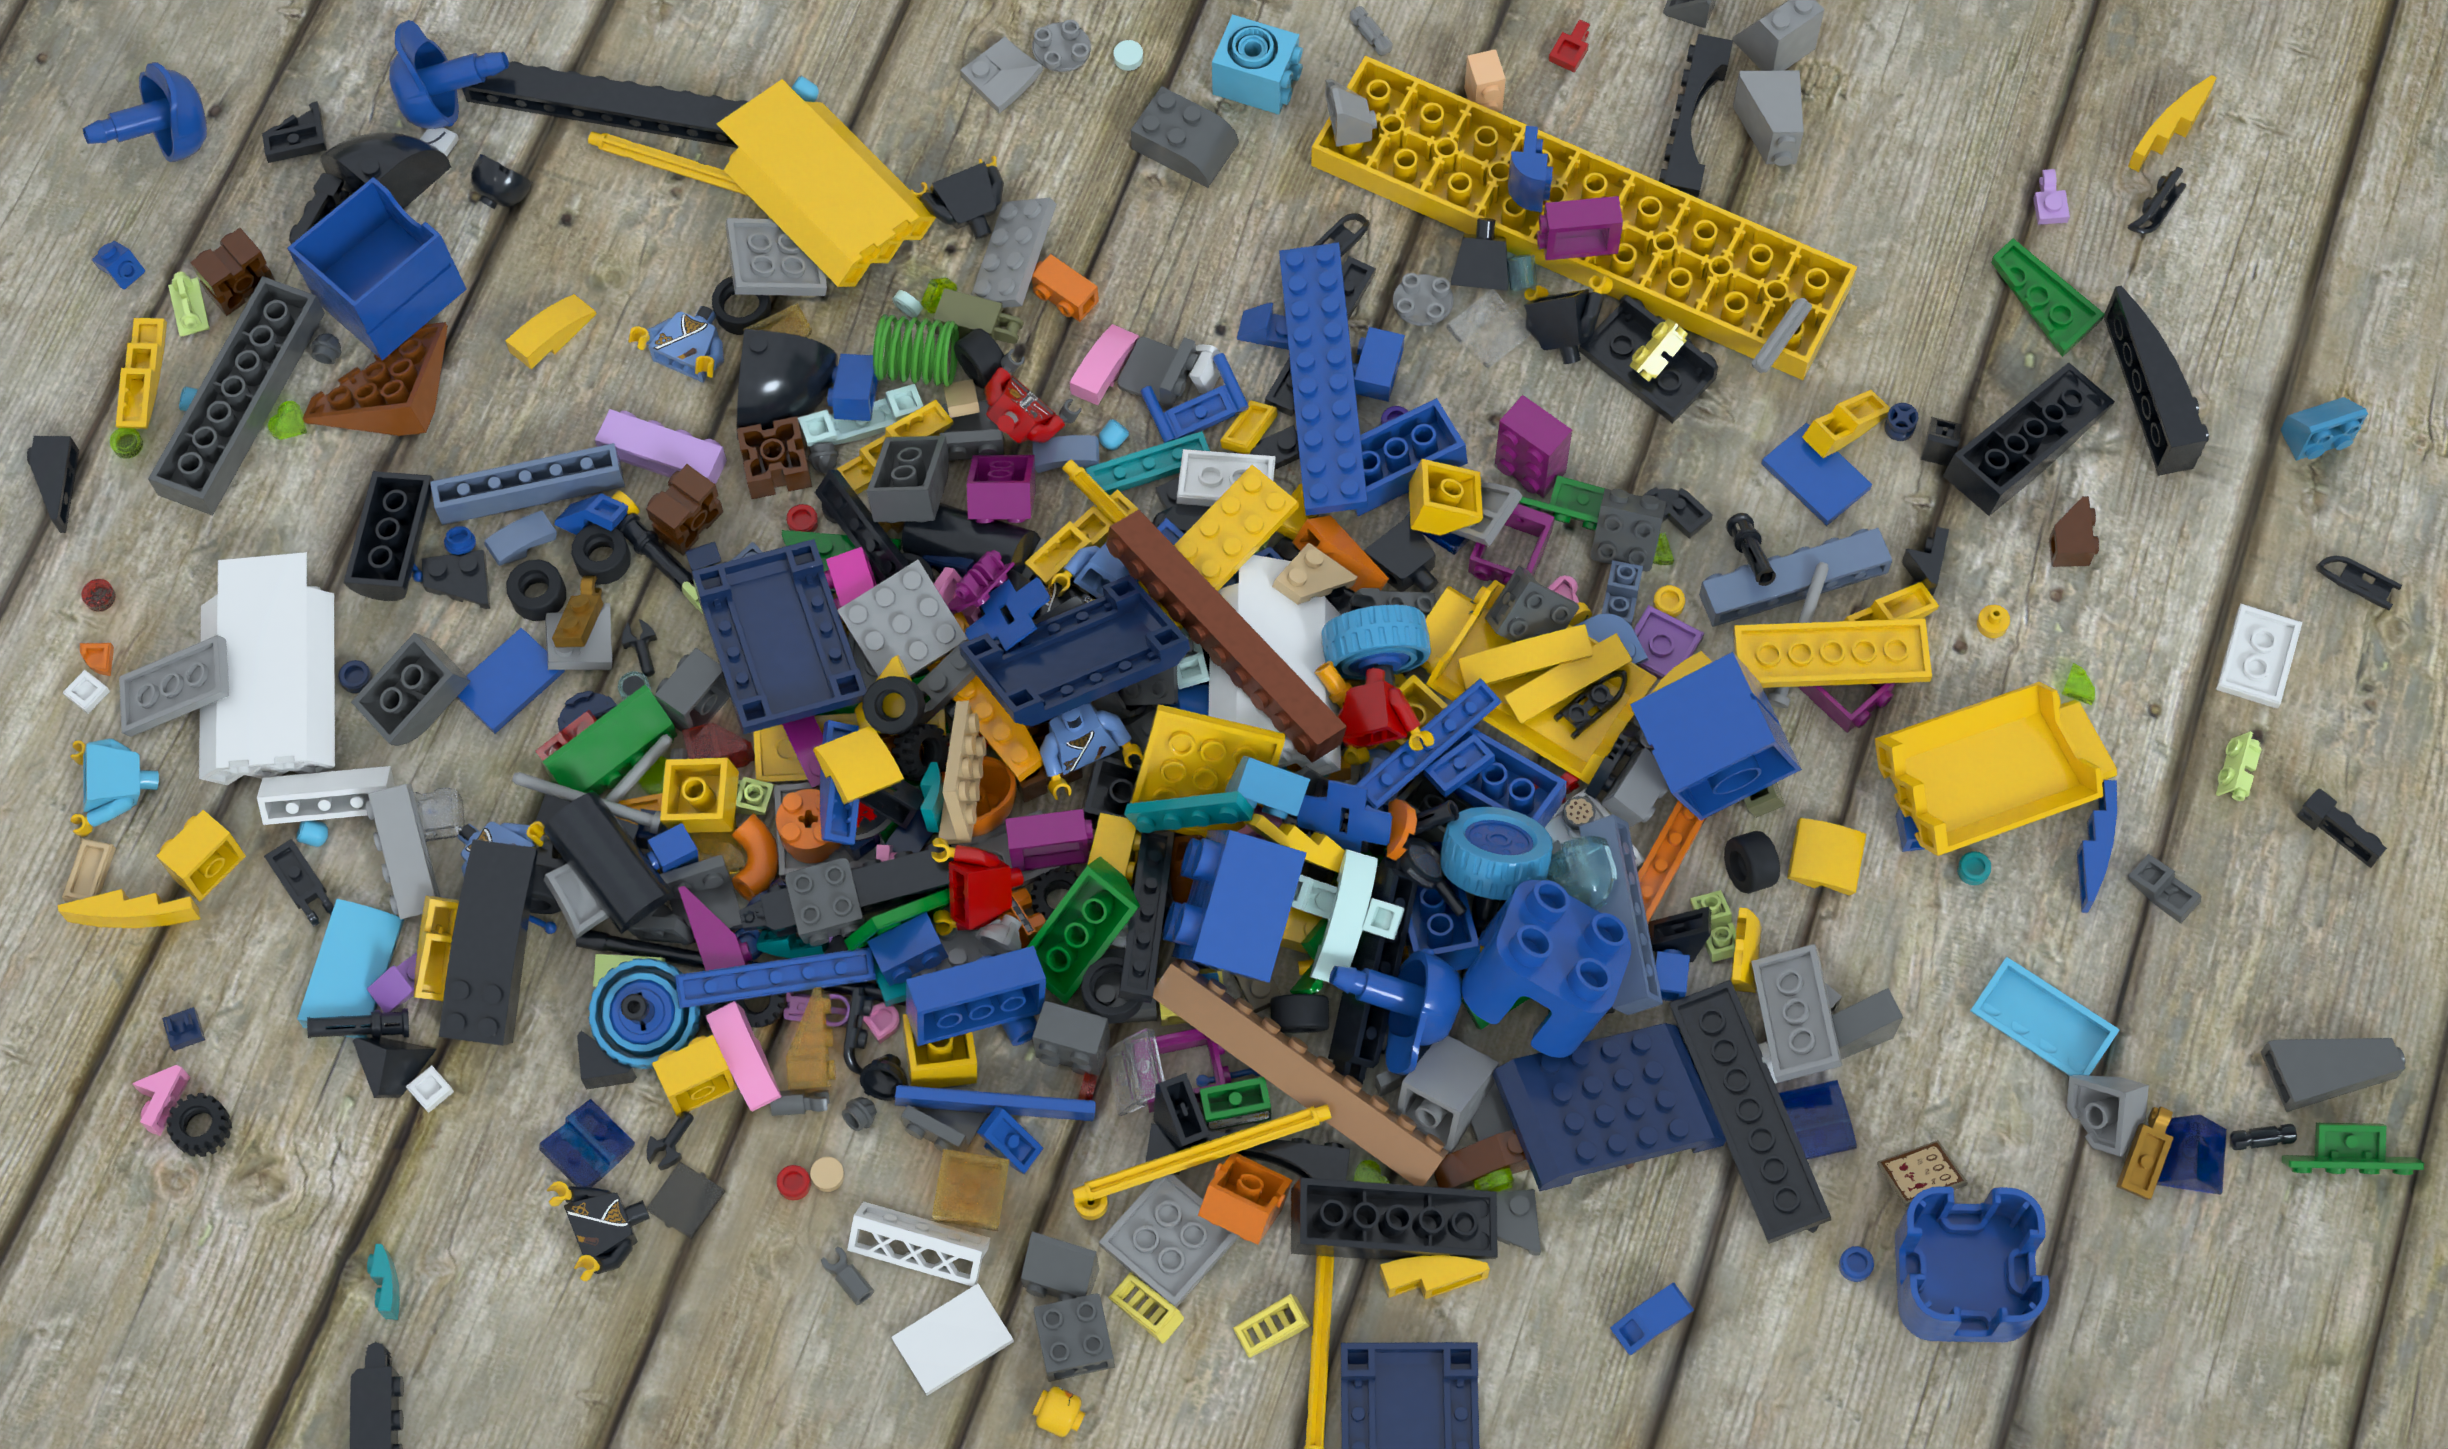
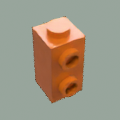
(1064, 288)

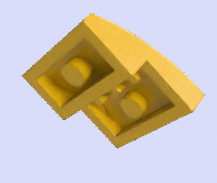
(858, 764)
(1826, 855)

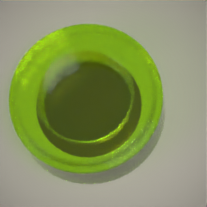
(126, 442)

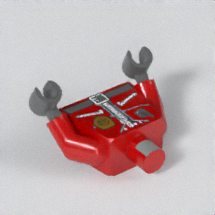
(1019, 410)

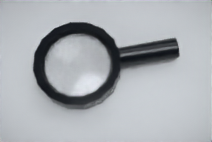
(1423, 867)

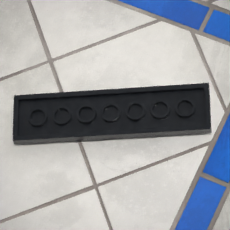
(1750, 1112)

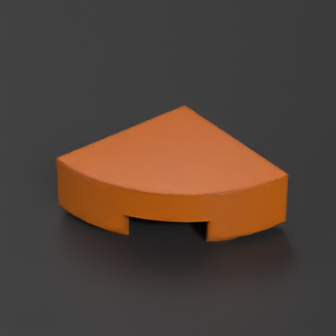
(98, 657)

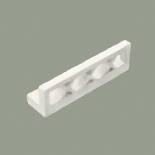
(918, 1232)

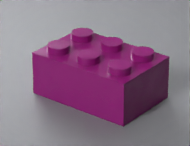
(1532, 446)
(1001, 488)

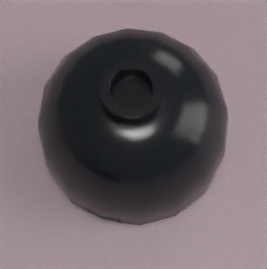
(497, 183)

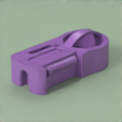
(797, 1005)

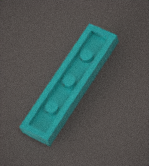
(1145, 465)
(1189, 812)

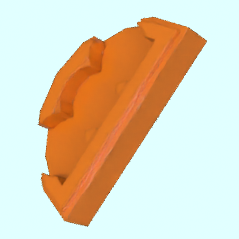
(1403, 823)

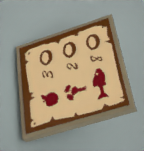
(1920, 1170)

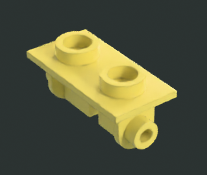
(1649, 356)

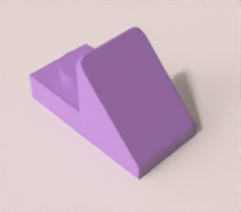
(394, 985)

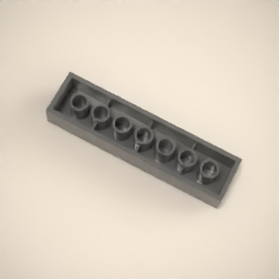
(236, 396)

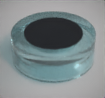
(631, 682)

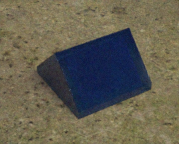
(2195, 1155)

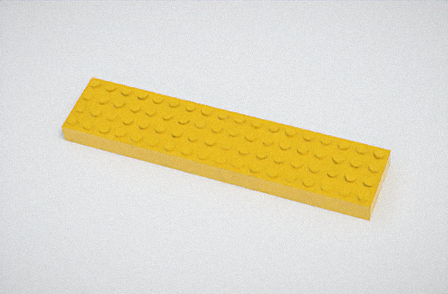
(1674, 250)

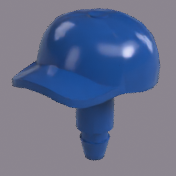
(428, 82)
(169, 111)
(1420, 1003)

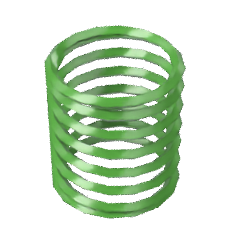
(903, 358)

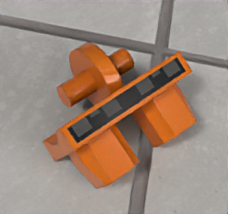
(1030, 925)

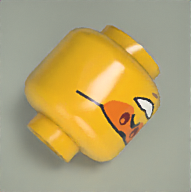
(1058, 1411)

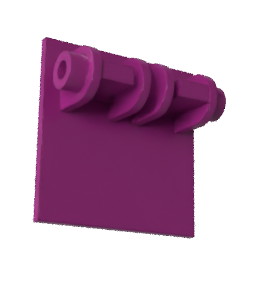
(979, 581)

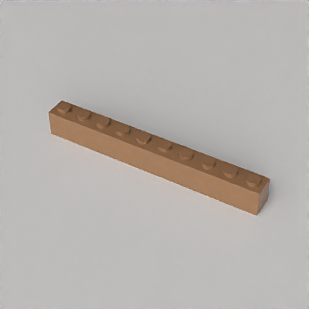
(1298, 1072)

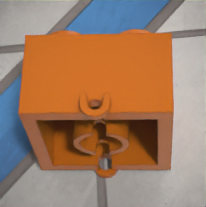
(1245, 1197)

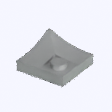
(1001, 74)
(1497, 506)
(595, 654)
(574, 900)

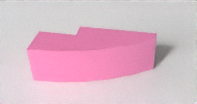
(1103, 364)
(743, 1055)

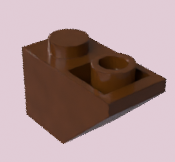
(2073, 537)

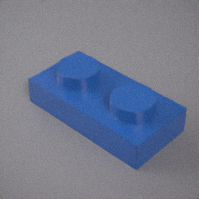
(1459, 765)

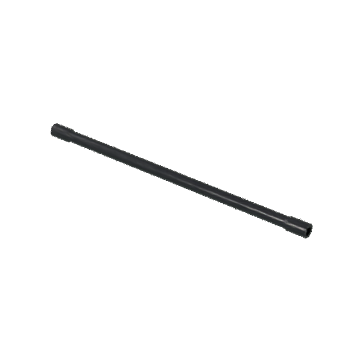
(605, 942)

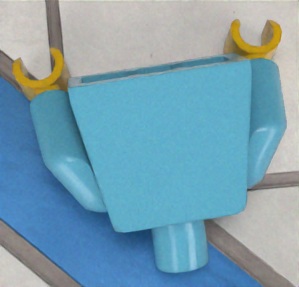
(109, 781)

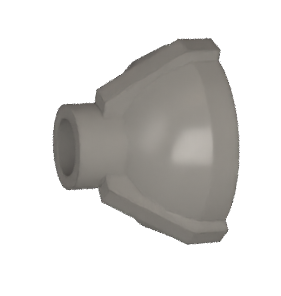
(1001, 935)

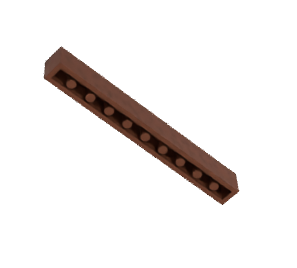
(1225, 636)

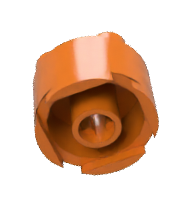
(792, 819)

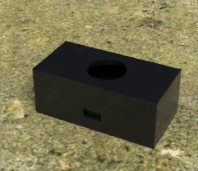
(899, 805)

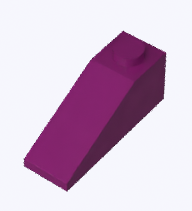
(804, 737)
(715, 941)

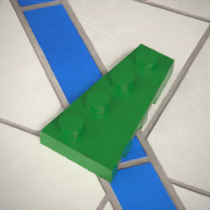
(2050, 300)

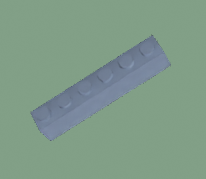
(527, 484)
(1848, 560)
(1640, 981)

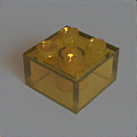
(970, 1190)

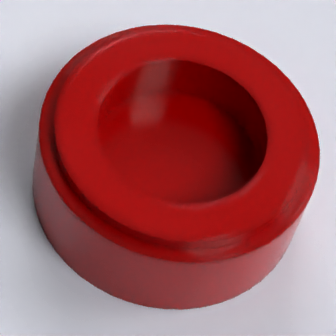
(802, 518)
(793, 1182)

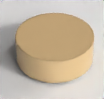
(827, 1174)

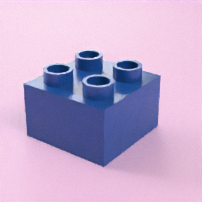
(1235, 903)

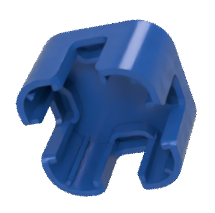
(1557, 955)
(1970, 1266)

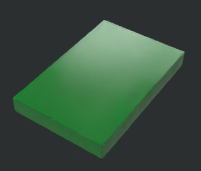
(886, 921)

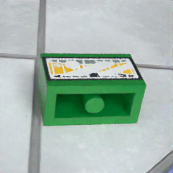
(1235, 1103)

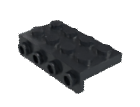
(1676, 385)

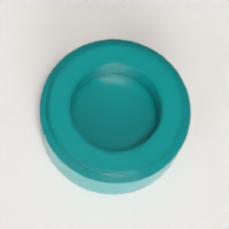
(1974, 868)

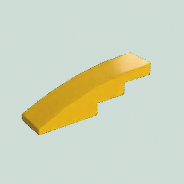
(2175, 119)
(141, 373)
(926, 421)
(1087, 531)
(1526, 656)
(1568, 679)
(1319, 847)
(118, 911)

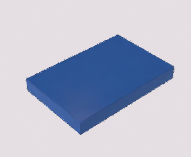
(1821, 484)
(508, 681)

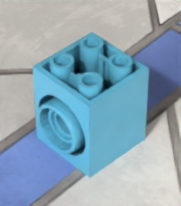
(1256, 64)

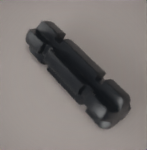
(2263, 1137)

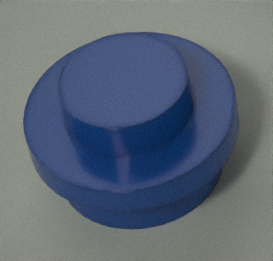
(459, 540)

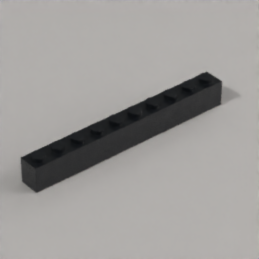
(606, 102)

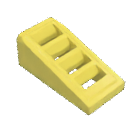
(1278, 1308)
(1162, 1322)

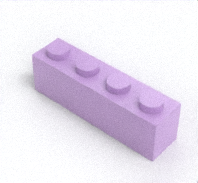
(660, 448)

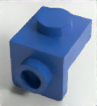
(118, 263)

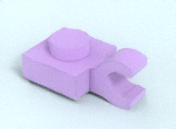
(2050, 204)

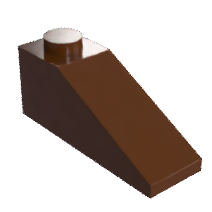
(1480, 1159)

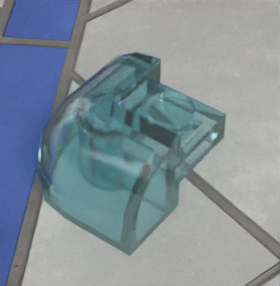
(1584, 870)

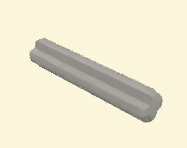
(1781, 335)

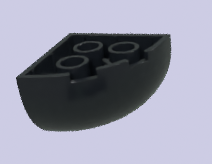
(394, 159)
(781, 377)

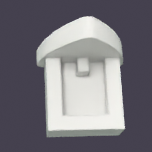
(1205, 370)

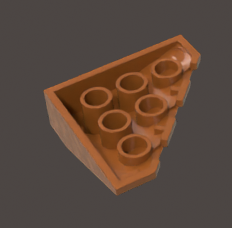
(391, 393)

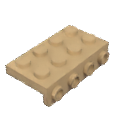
(962, 776)

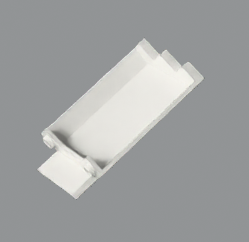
(1293, 634)
(277, 672)

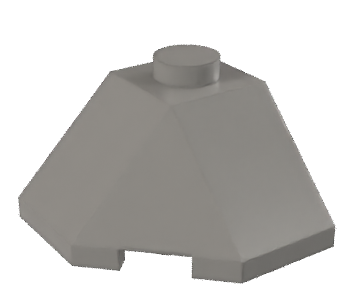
(1348, 114)
(2108, 1110)

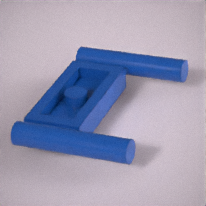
(1200, 411)

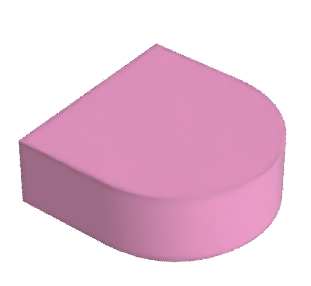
(883, 1021)

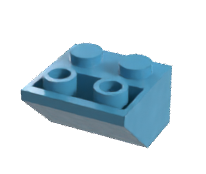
(2323, 428)
(1270, 786)

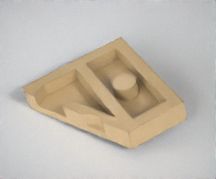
(1312, 576)

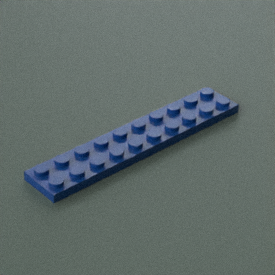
(1323, 379)

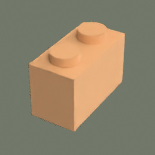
(1485, 80)

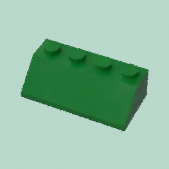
(611, 745)
(1083, 926)

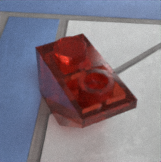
(717, 742)

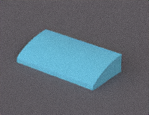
(351, 958)
(2044, 1020)

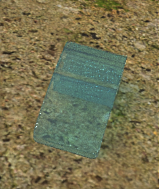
(1522, 272)

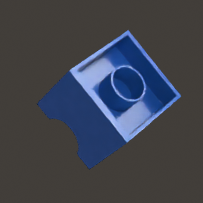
(377, 268)
(1715, 736)

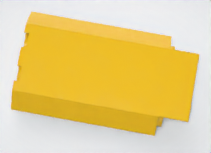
(821, 184)
(1460, 634)
(1994, 766)

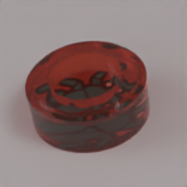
(98, 595)
(1088, 1086)

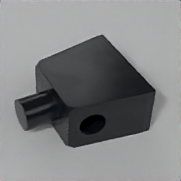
(1482, 259)
(1404, 557)

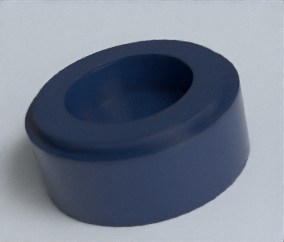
(354, 676)

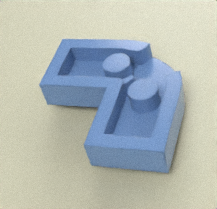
(1605, 625)

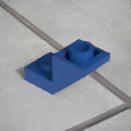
(592, 510)
(1651, 1318)

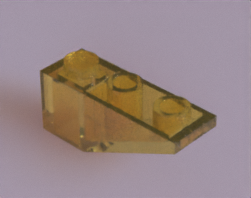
(808, 1054)

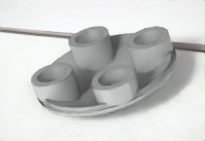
(1061, 46)
(1423, 299)

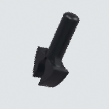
(641, 646)
(669, 1142)

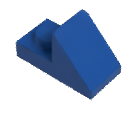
(1263, 327)
(1009, 1140)

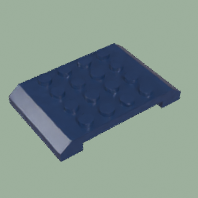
(778, 636)
(1079, 654)
(1607, 1104)
(1409, 1395)

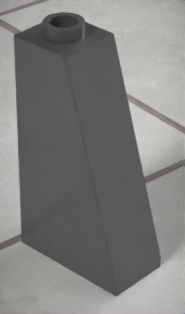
(1867, 1023)
(2327, 1068)

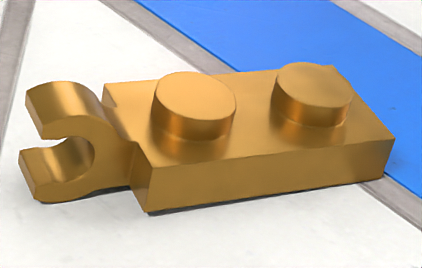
(579, 615)
(2147, 1155)

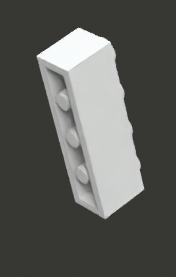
(320, 794)

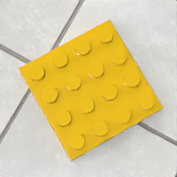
(1197, 757)

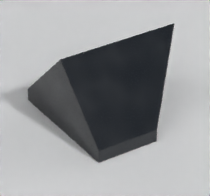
(390, 1064)

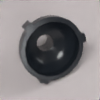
(882, 1077)

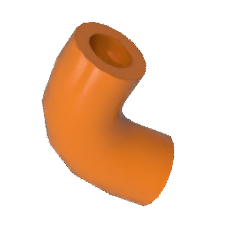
(761, 858)

